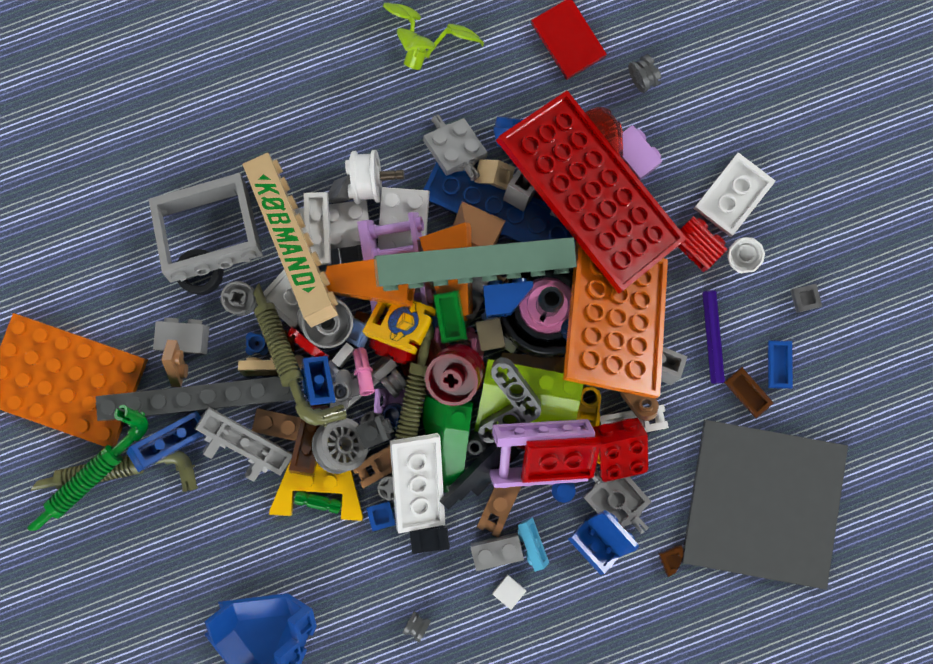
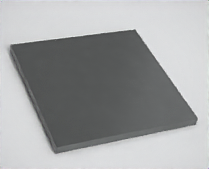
(765, 504)

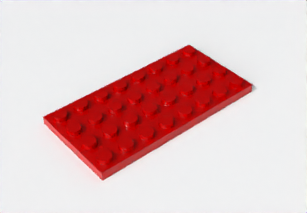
(591, 190)

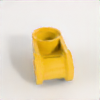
(592, 410)

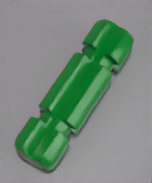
(318, 502)

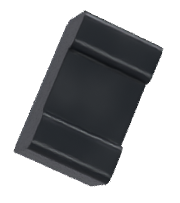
(346, 255)
(429, 539)

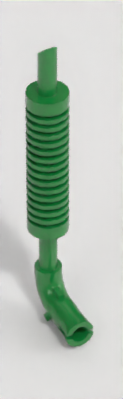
(94, 470)

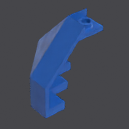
(261, 630)

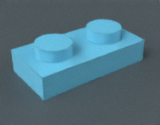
(535, 552)

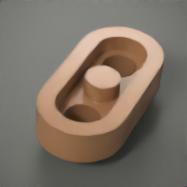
(636, 403)

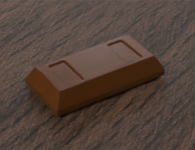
(748, 392)

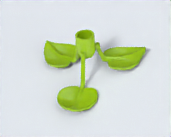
(416, 44)

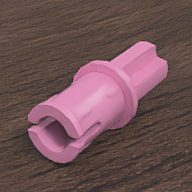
(363, 371)

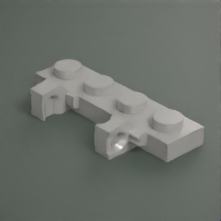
(228, 433)

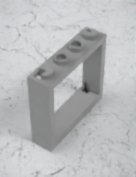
(198, 196)

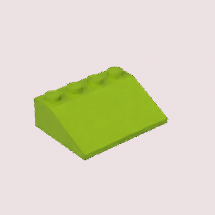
(558, 397)

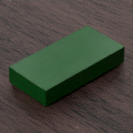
(450, 316)

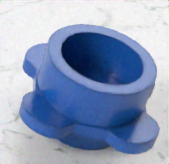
(251, 348)

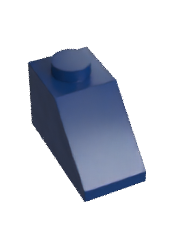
(317, 380)

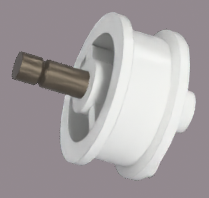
(367, 176)

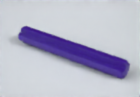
(713, 337)

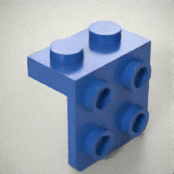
(603, 541)

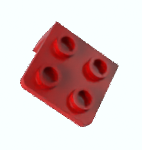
(622, 449)

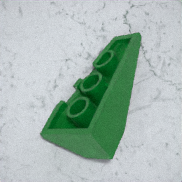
(453, 427)

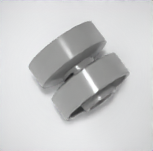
(331, 332)

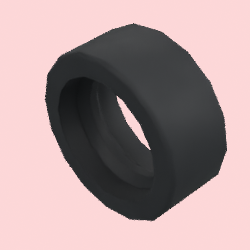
(209, 287)

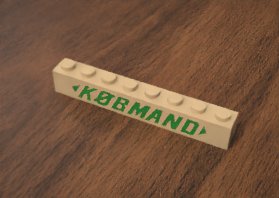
(290, 241)

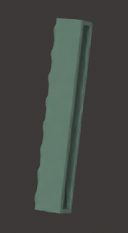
(475, 261)

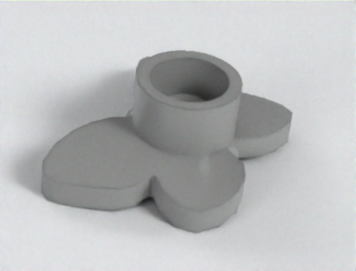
(344, 388)

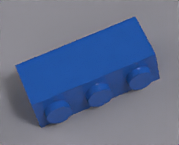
(165, 442)

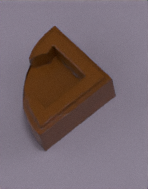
(671, 559)

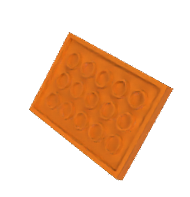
(616, 336)
(58, 374)

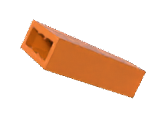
(450, 238)
(359, 282)

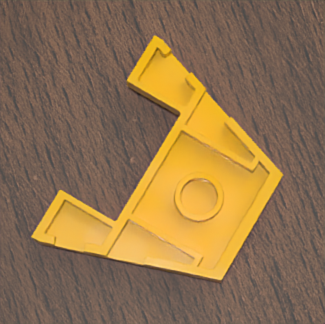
(321, 482)

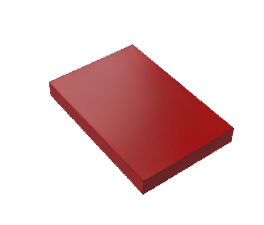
(568, 38)
(560, 459)

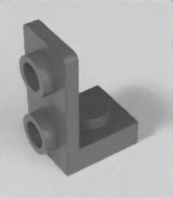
(375, 431)

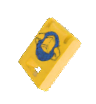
(400, 325)

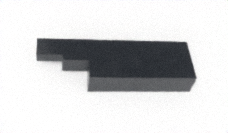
(476, 476)

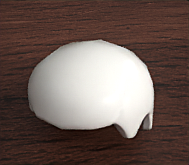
(746, 255)

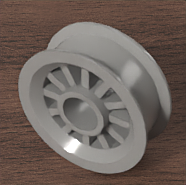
(327, 449)

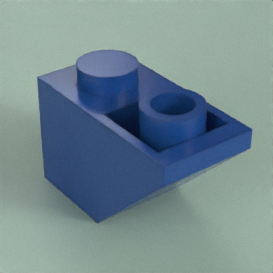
(503, 299)

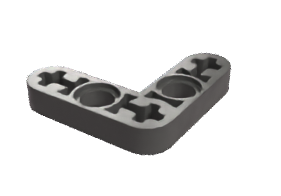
(518, 405)

